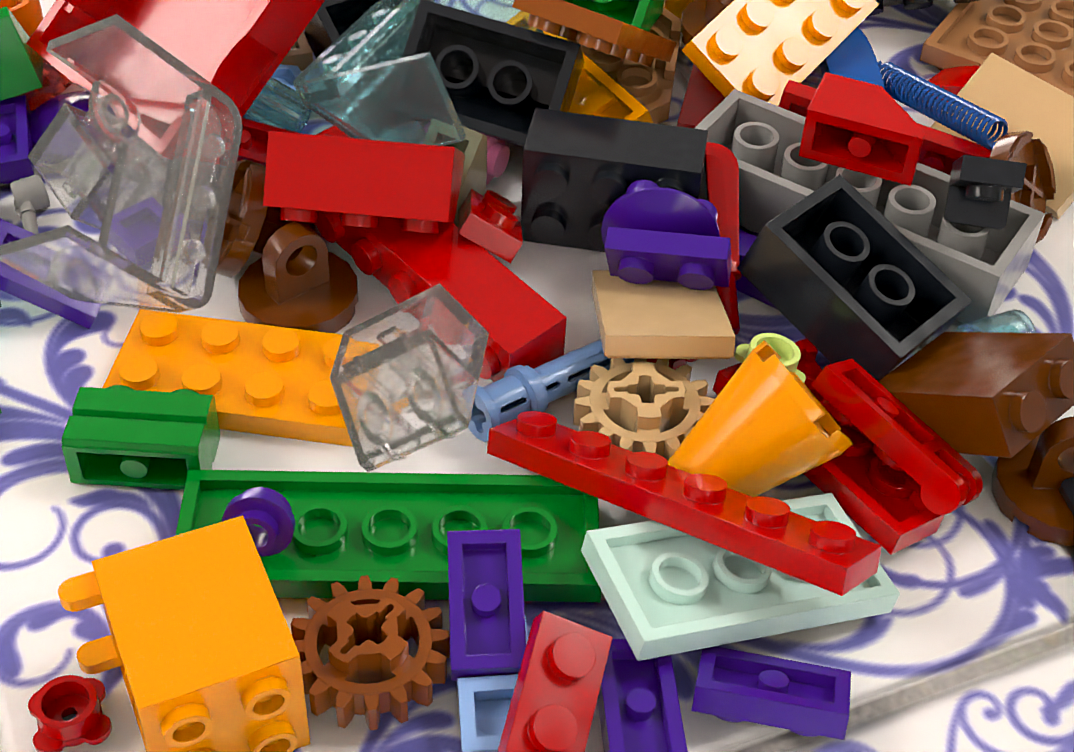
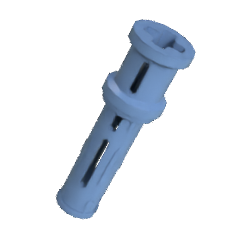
(533, 388)

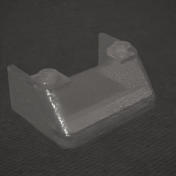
(167, 183)

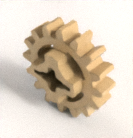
(641, 404)

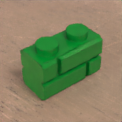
(139, 437)

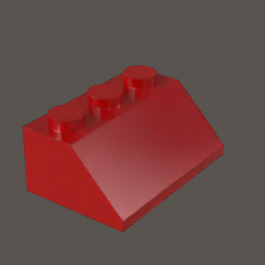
(362, 180)

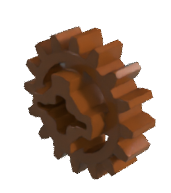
(369, 651)

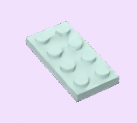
(692, 595)

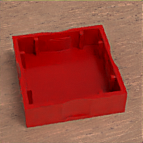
(222, 40)

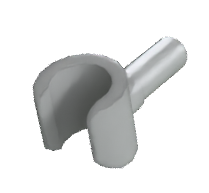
(29, 197)

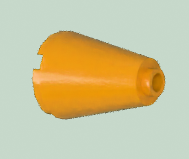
(761, 429)

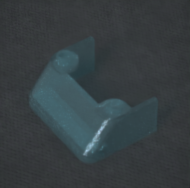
(379, 95)

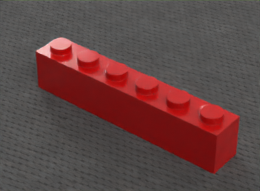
(519, 321)

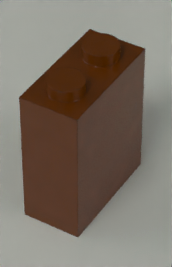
(988, 388)

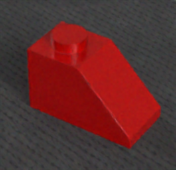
(861, 130)

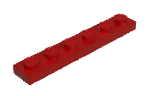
(695, 504)

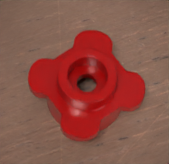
(64, 697)

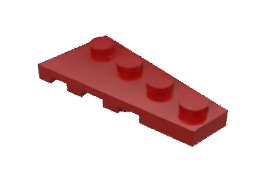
(868, 490)

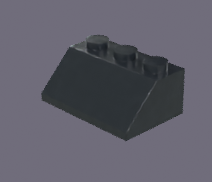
(496, 69)

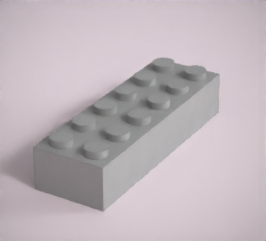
(774, 178)

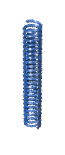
(910, 85)

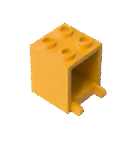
(197, 643)

